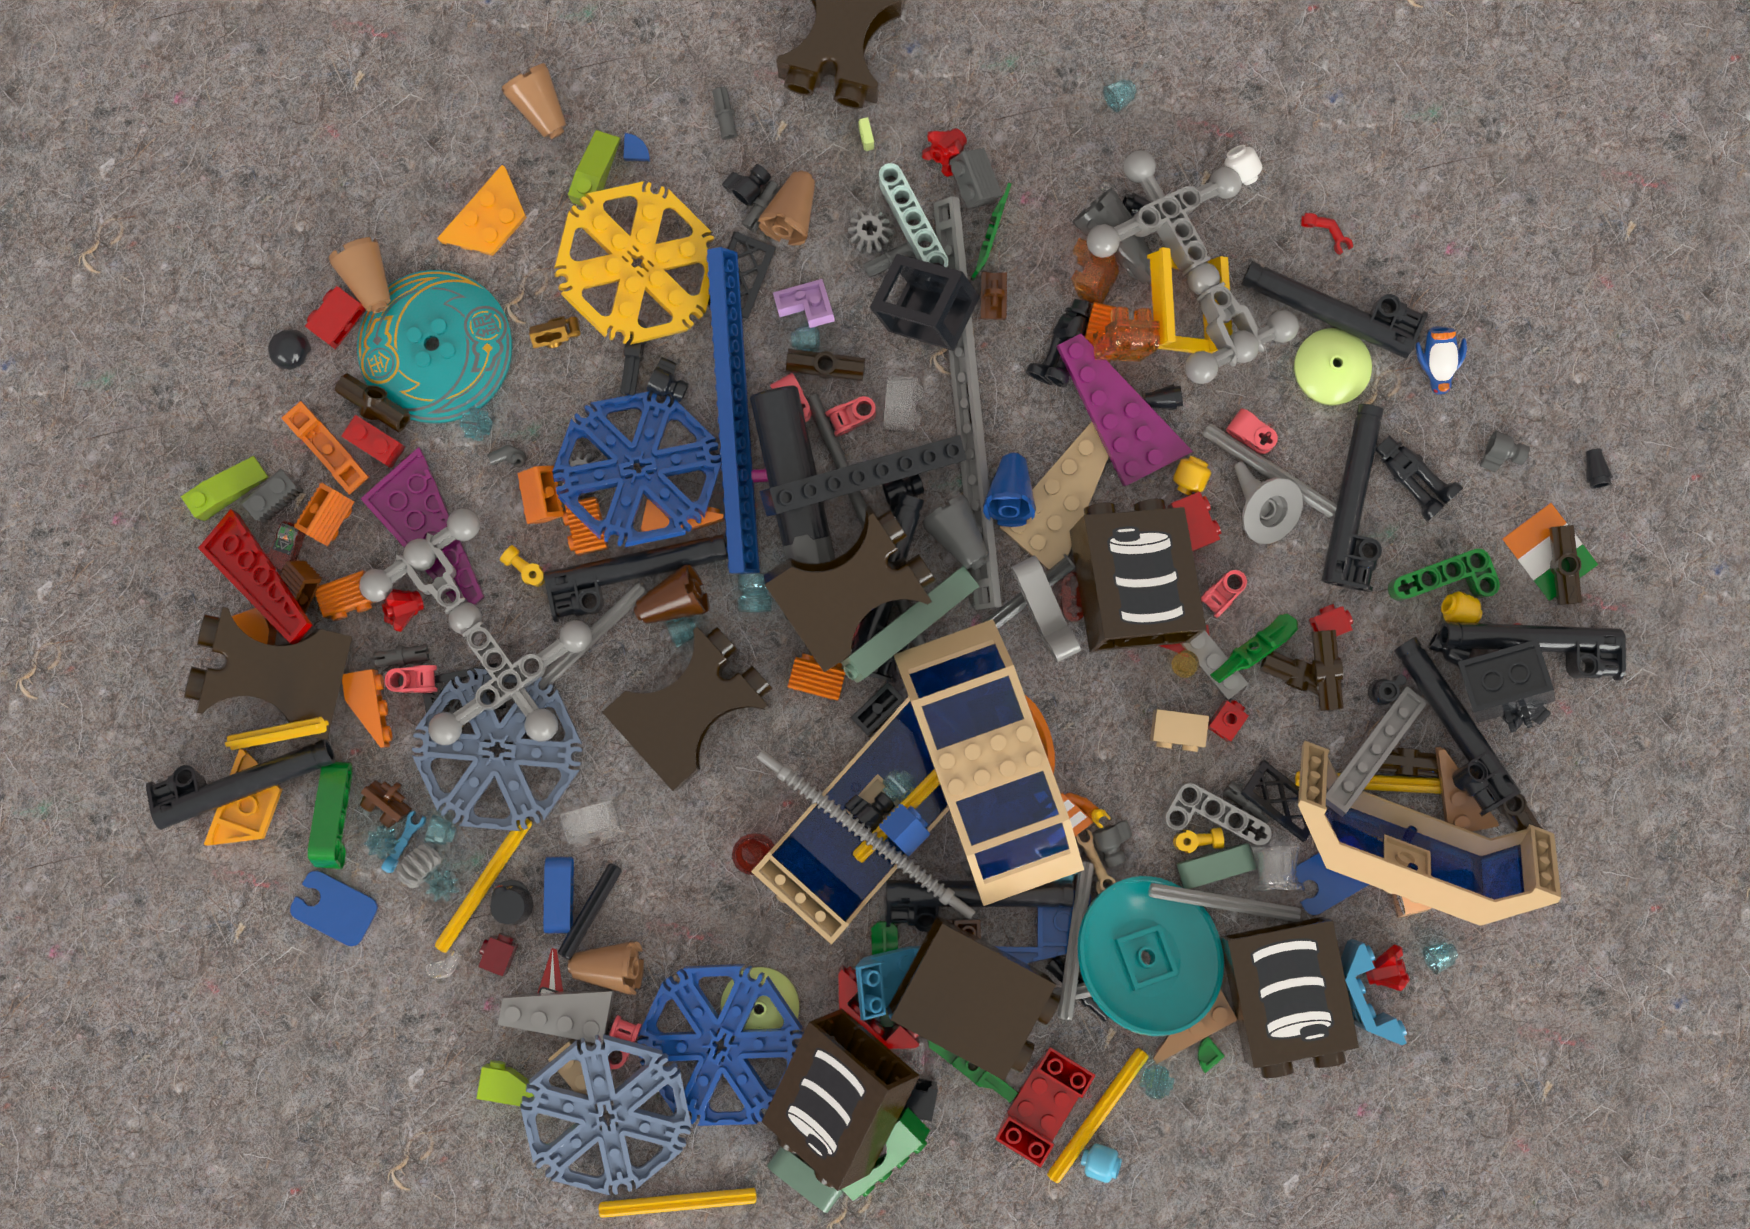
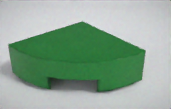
(1208, 1054)

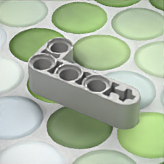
(1045, 609)
(1220, 817)

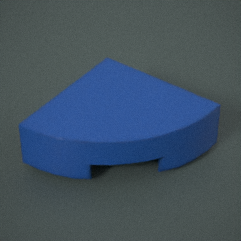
(635, 149)

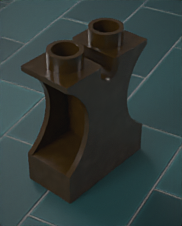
(838, 49)
(834, 596)
(294, 677)
(672, 722)

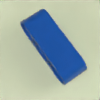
(558, 894)

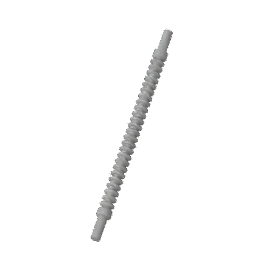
(947, 896)

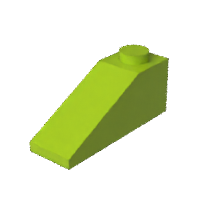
(594, 166)
(224, 488)
(502, 1084)

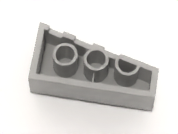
(560, 1013)

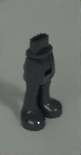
(1068, 326)
(1404, 464)

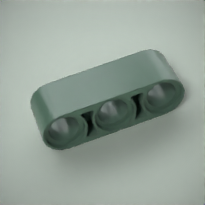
(1216, 866)
(801, 1178)

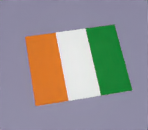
(1532, 549)

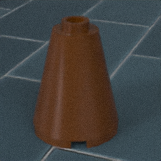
(673, 598)

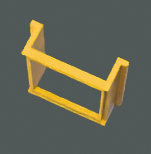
(1163, 305)

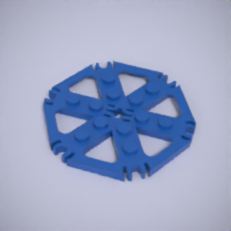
(623, 456)
(731, 1021)

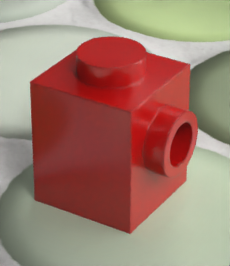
(1332, 619)
(1228, 720)

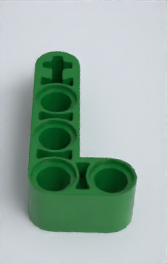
(1440, 577)
(329, 816)

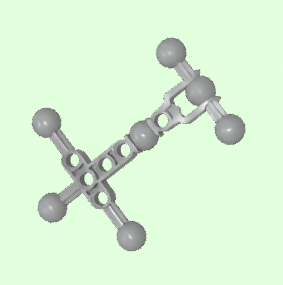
(1202, 277)
(467, 620)

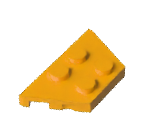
(487, 217)
(246, 817)

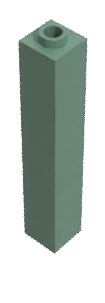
(909, 625)

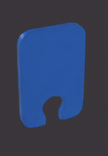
(1331, 885)
(341, 911)

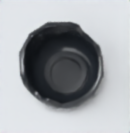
(289, 349)

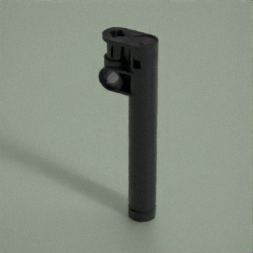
(1391, 331)
(907, 515)
(1344, 561)
(573, 584)
(1594, 646)
(1484, 773)
(180, 800)
(916, 907)

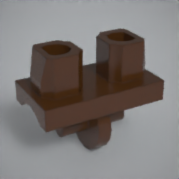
(993, 296)
(387, 799)

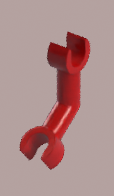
(1312, 220)

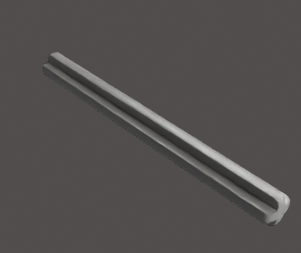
(1267, 468)
(598, 629)
(1224, 902)
(1072, 967)

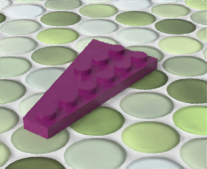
(1128, 427)
(412, 507)

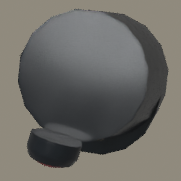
(511, 902)

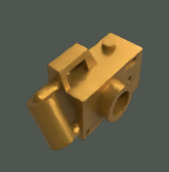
(554, 332)

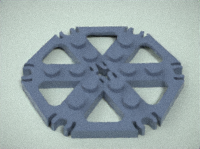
(507, 772)
(586, 1129)

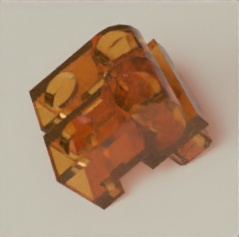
(1097, 276)
(1127, 338)

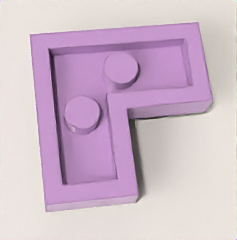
(807, 297)

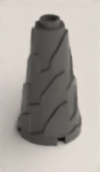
(1131, 251)

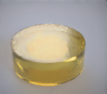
(1185, 664)

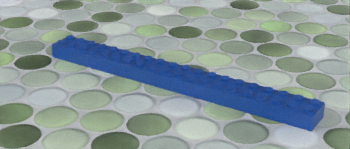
(733, 411)

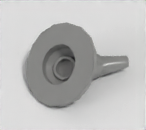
(1269, 507)

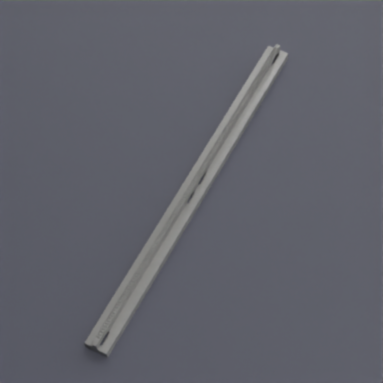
(964, 371)

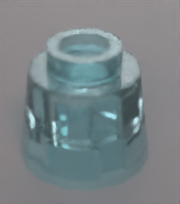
(1119, 94)
(806, 338)
(680, 630)
(439, 831)
(1440, 956)

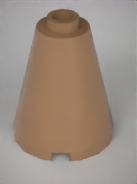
(537, 100)
(790, 210)
(363, 272)
(610, 967)

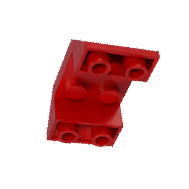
(896, 1038)
(1043, 1105)

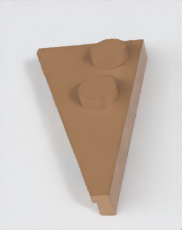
(1457, 804)
(1216, 1019)

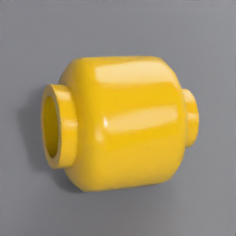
(1192, 475)
(1461, 608)

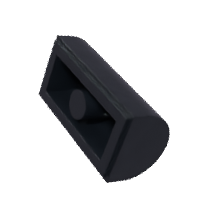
(878, 709)

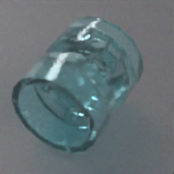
(754, 594)

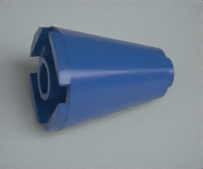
(1010, 493)

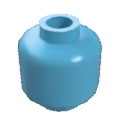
(1101, 1163)

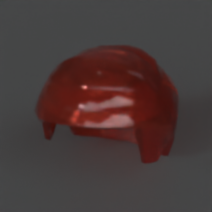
(750, 851)

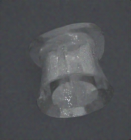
(1277, 867)

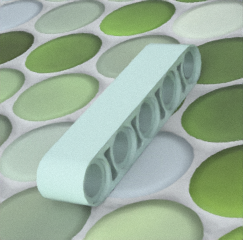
(909, 211)

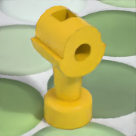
(530, 573)
(1189, 841)

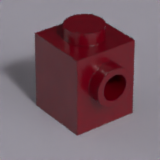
(498, 954)

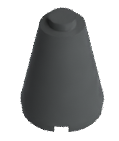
(958, 532)

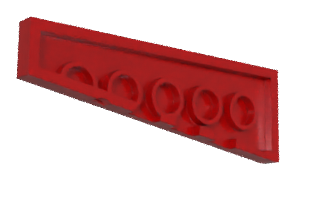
(247, 567)

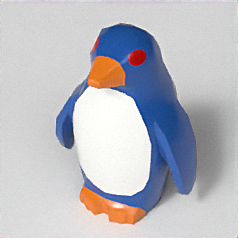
(1441, 357)

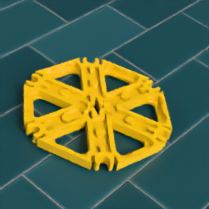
(619, 268)

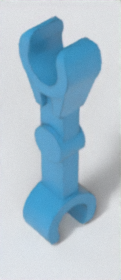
(392, 860)

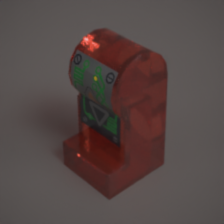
(286, 545)

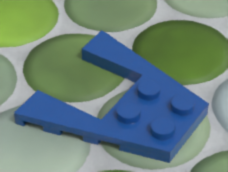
(1052, 935)

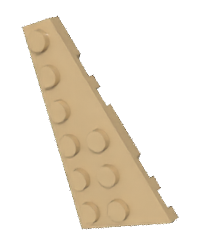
(1062, 499)

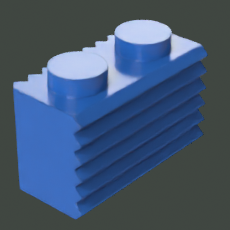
(905, 828)

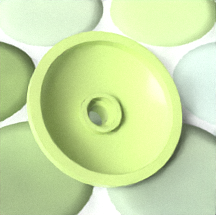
(1319, 376)
(770, 1017)

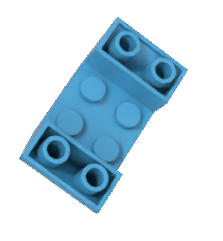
(1355, 961)
(880, 977)

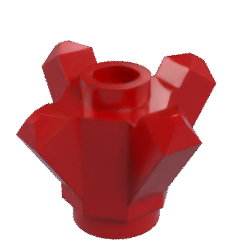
(944, 148)
(401, 607)
(1389, 970)

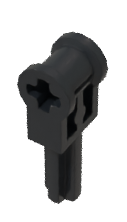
(633, 356)

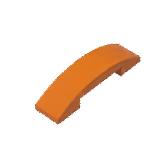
(325, 447)

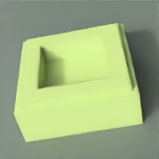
(866, 134)

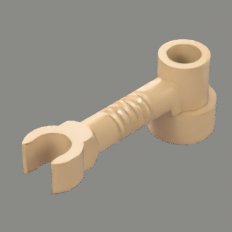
(1093, 857)

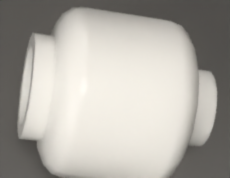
(1245, 163)

